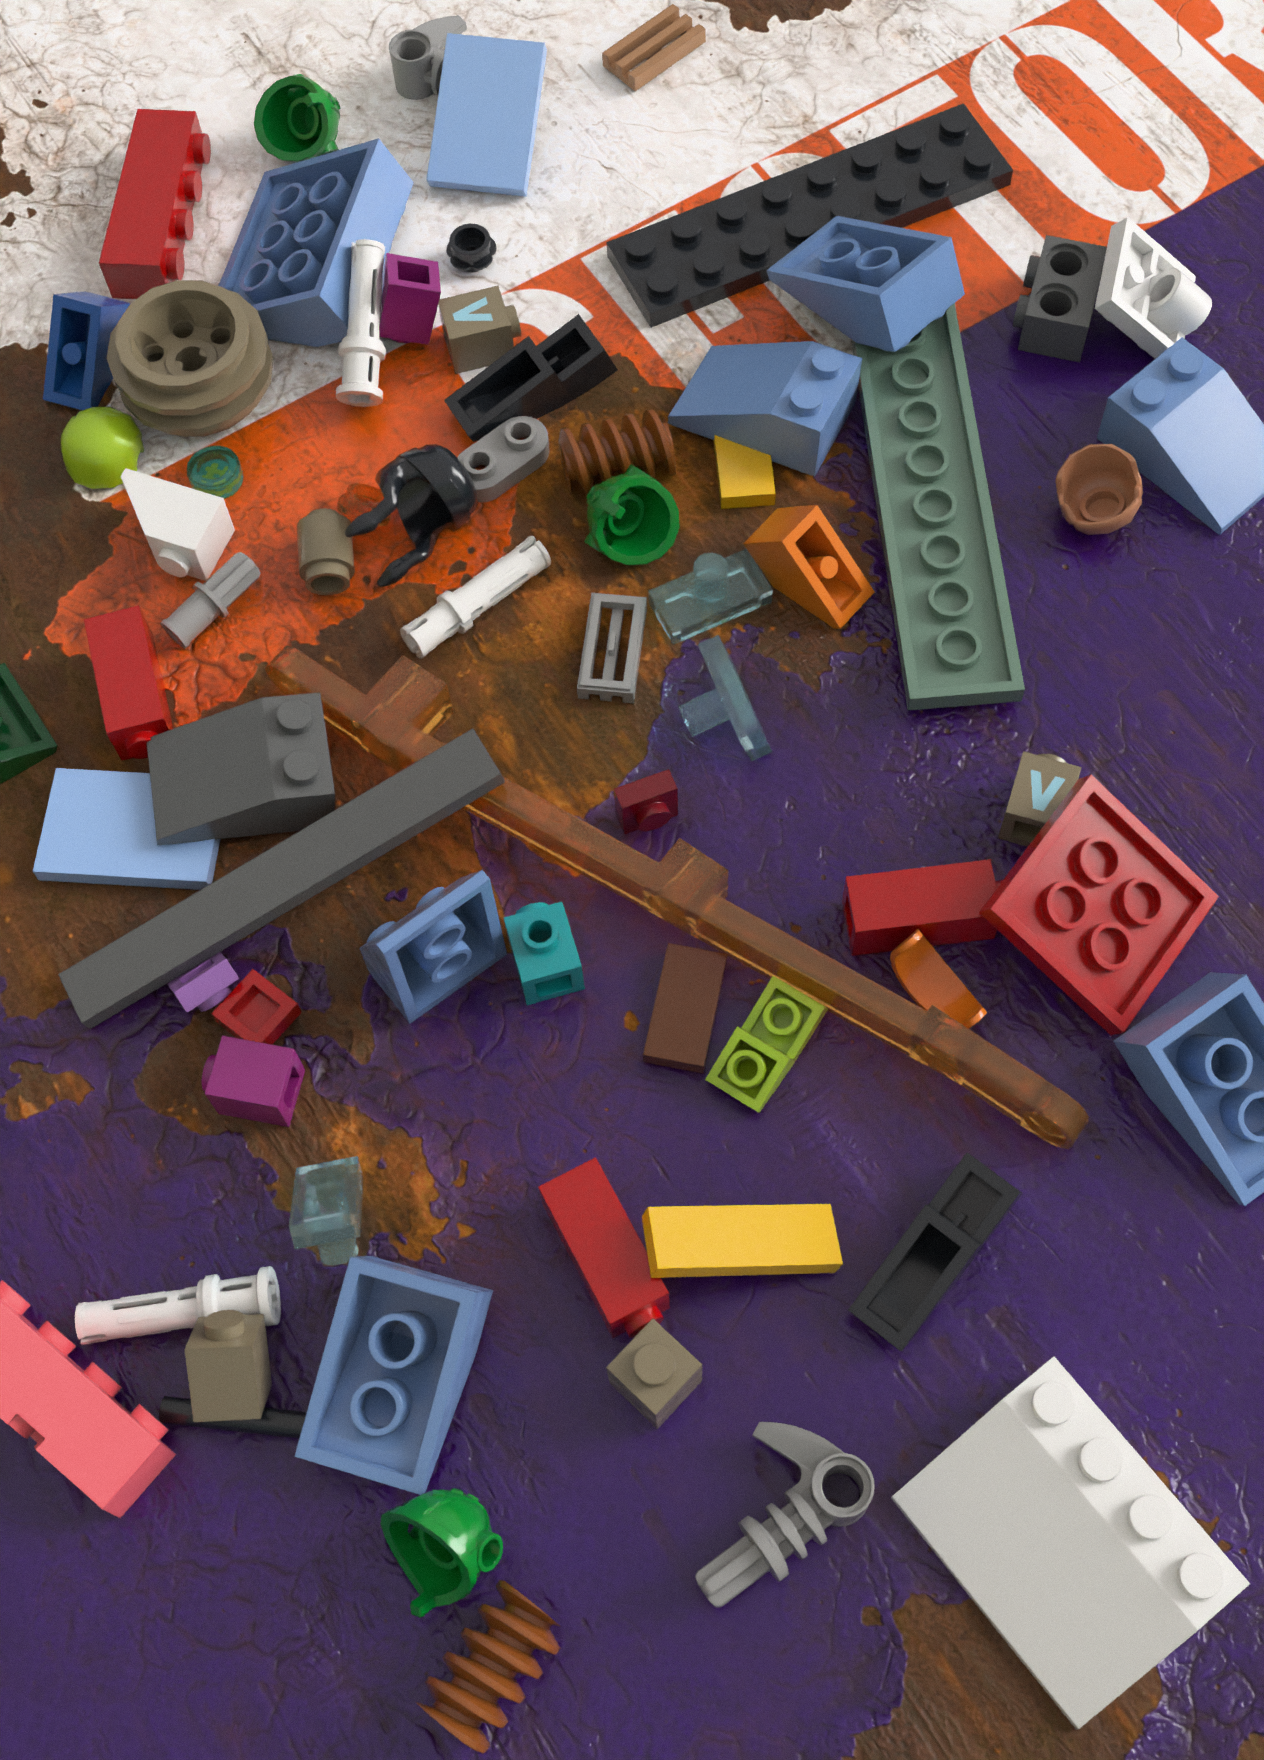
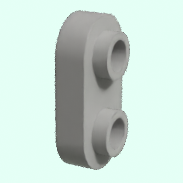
(505, 456)

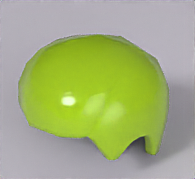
(100, 446)

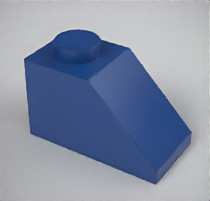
(78, 348)

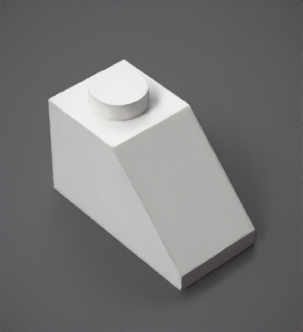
(180, 524)

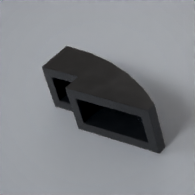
(532, 379)
(935, 1251)

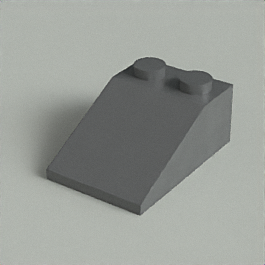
(243, 772)

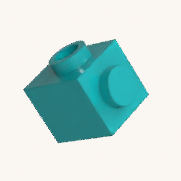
(544, 952)

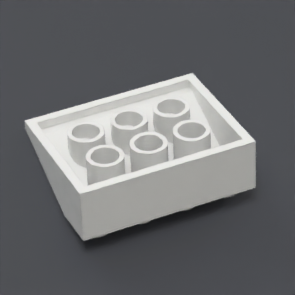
(1069, 1543)

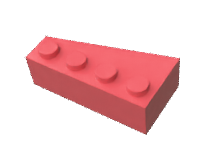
(75, 1412)

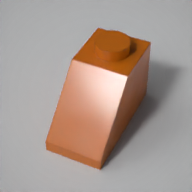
(809, 564)

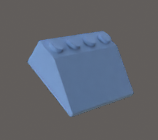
(299, 237)

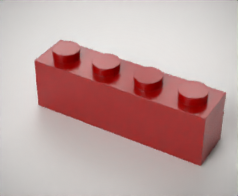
(154, 202)

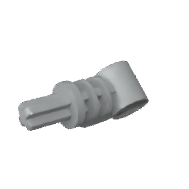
(419, 56)
(795, 1524)

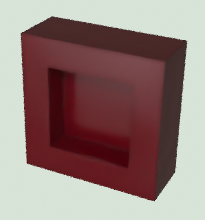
(646, 802)

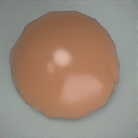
(1099, 489)

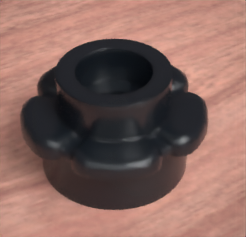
(471, 248)

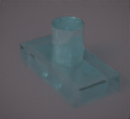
(710, 595)
(725, 702)
(328, 1209)

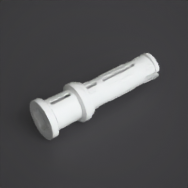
(361, 347)
(178, 1308)

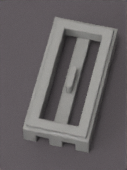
(607, 685)

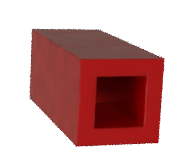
(128, 680)
(937, 900)
(604, 1249)

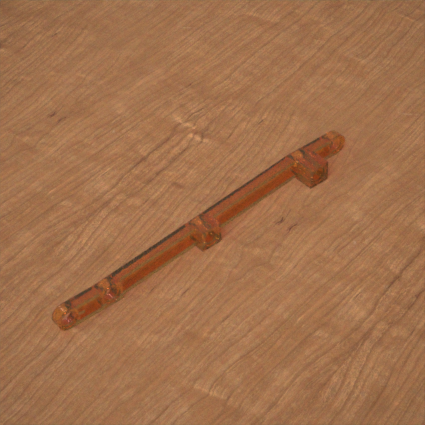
(685, 890)

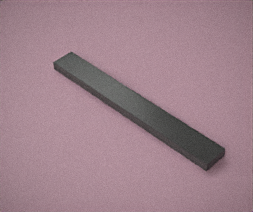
(280, 879)

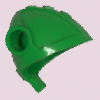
(297, 119)
(631, 518)
(444, 1548)

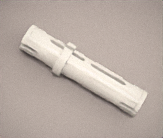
(459, 608)

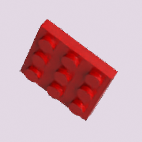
(1099, 905)

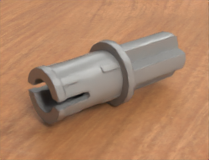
(211, 599)

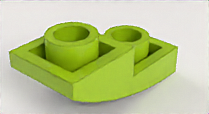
(766, 1044)

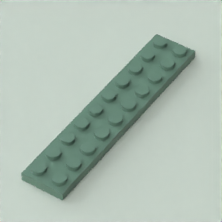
(937, 523)

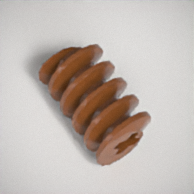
(616, 450)
(491, 1667)

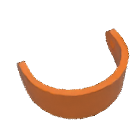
(933, 982)

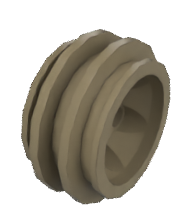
(190, 358)

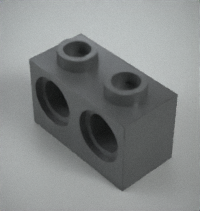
(1061, 298)

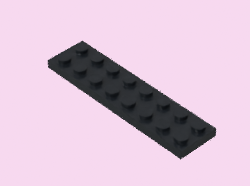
(739, 237)

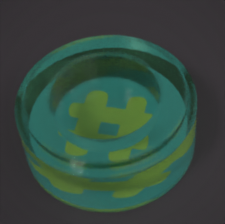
(215, 471)

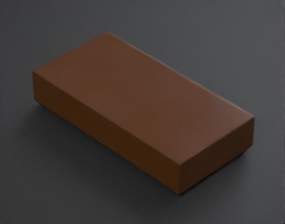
(685, 1008)

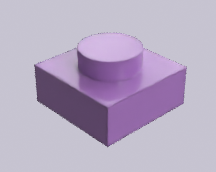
(204, 984)

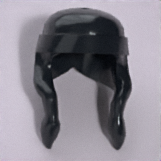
(430, 495)

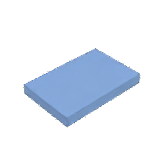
(486, 114)
(105, 833)

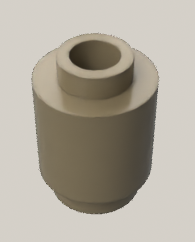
(325, 552)

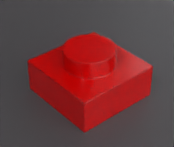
(256, 1010)

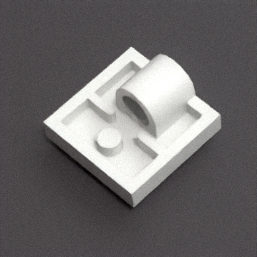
(1148, 291)

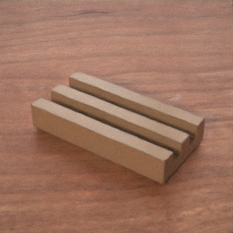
(648, 43)

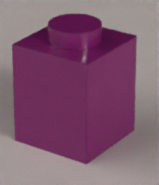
(409, 298)
(253, 1080)

